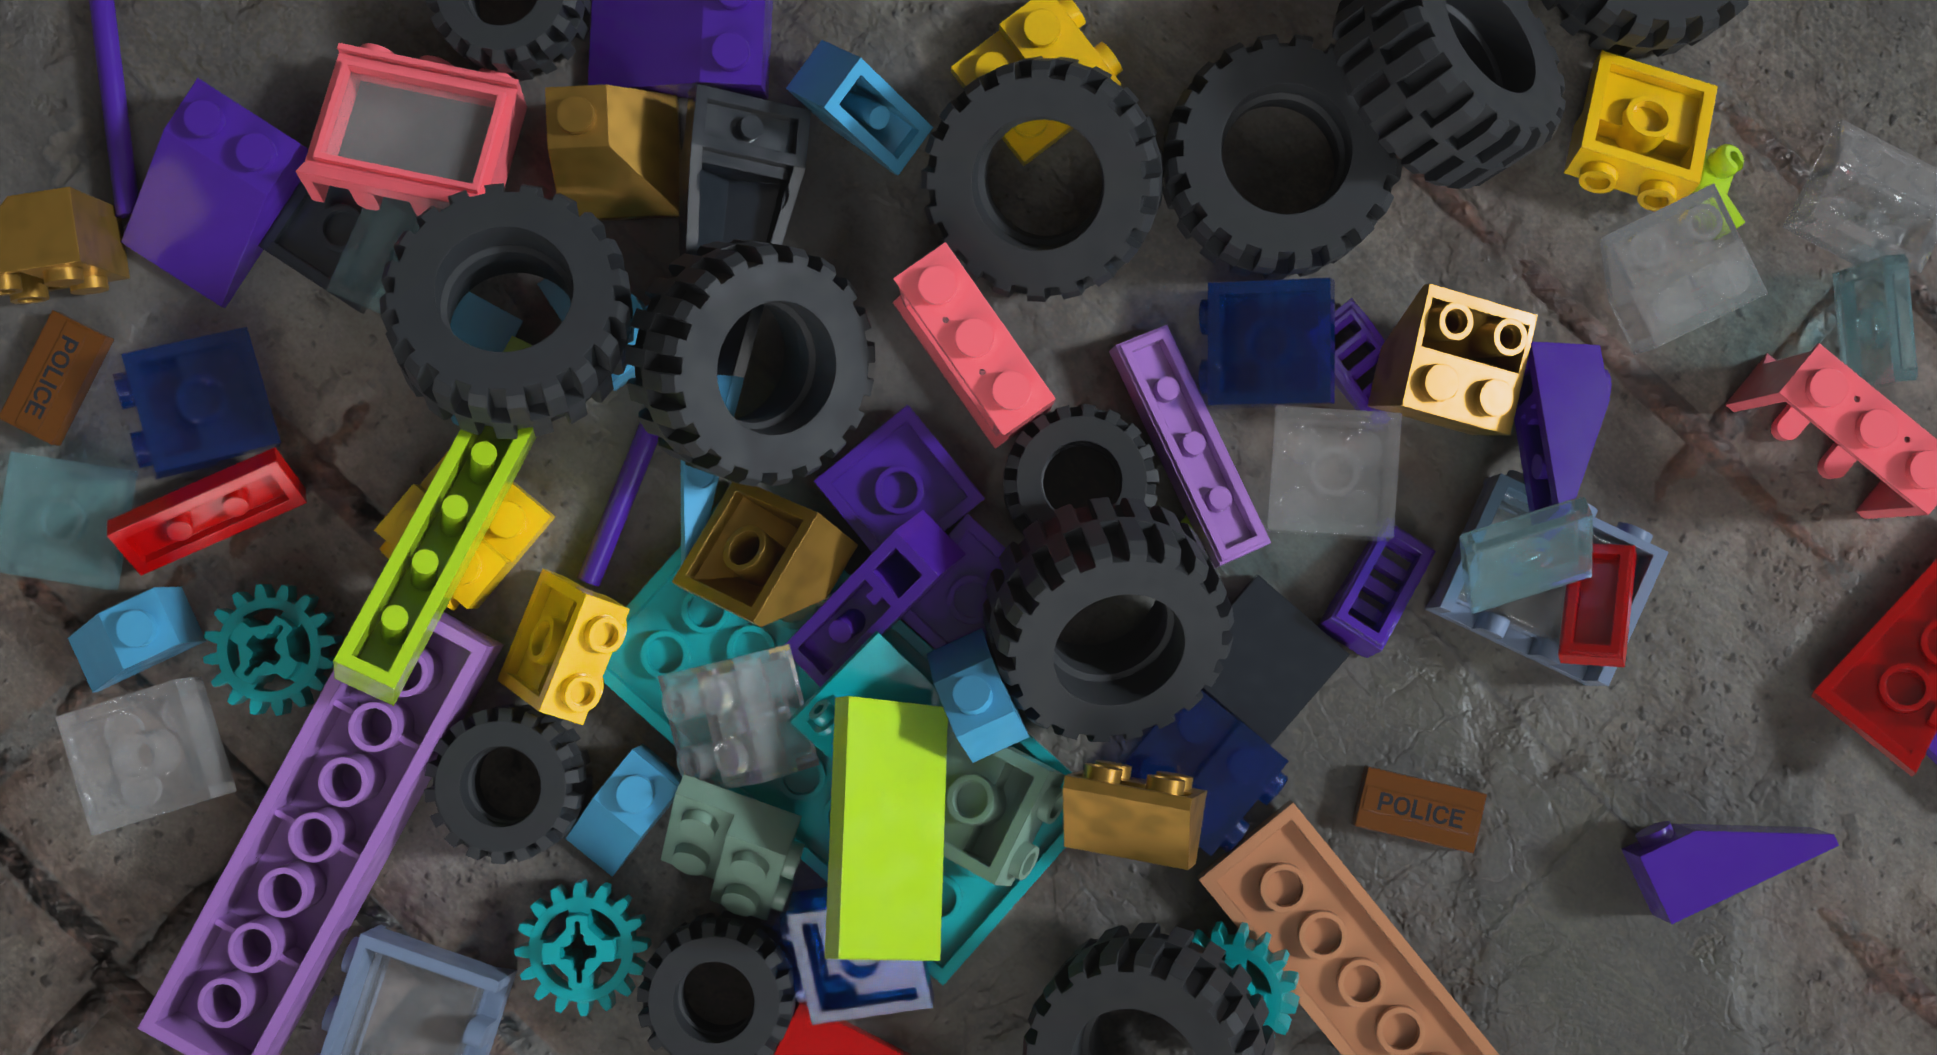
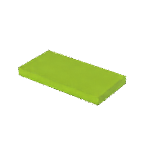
(886, 831)

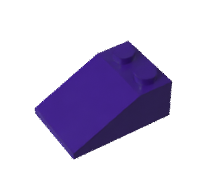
(681, 44)
(213, 193)

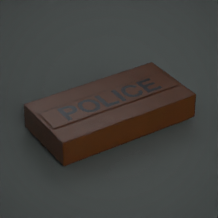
(56, 378)
(1419, 809)

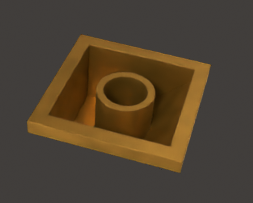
(615, 150)
(764, 556)

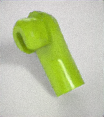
(1719, 169)

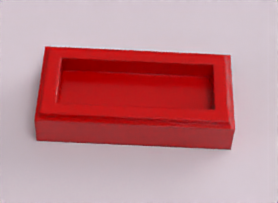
(1599, 609)

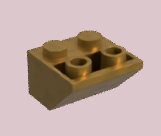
(59, 243)
(1455, 362)
(1133, 816)

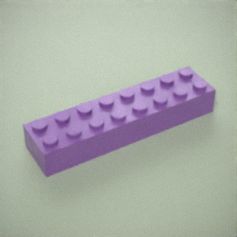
(313, 854)

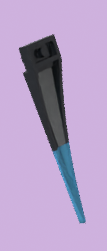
(740, 183)

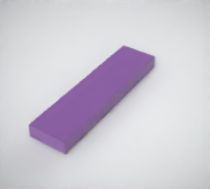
(1189, 446)

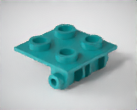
(872, 673)

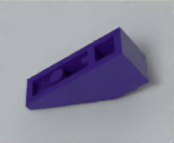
(1559, 418)
(875, 596)
(1703, 864)

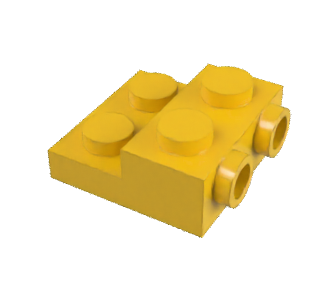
(1036, 30)
(1641, 132)
(508, 538)
(563, 647)

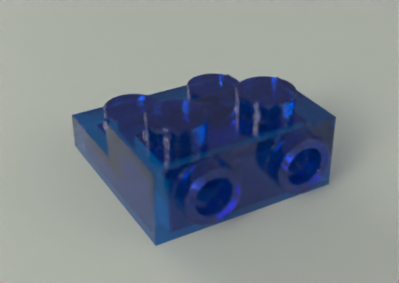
(1269, 343)
(196, 402)
(1222, 759)
(846, 987)

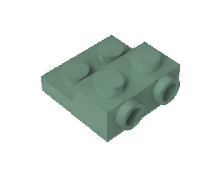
(997, 810)
(735, 842)

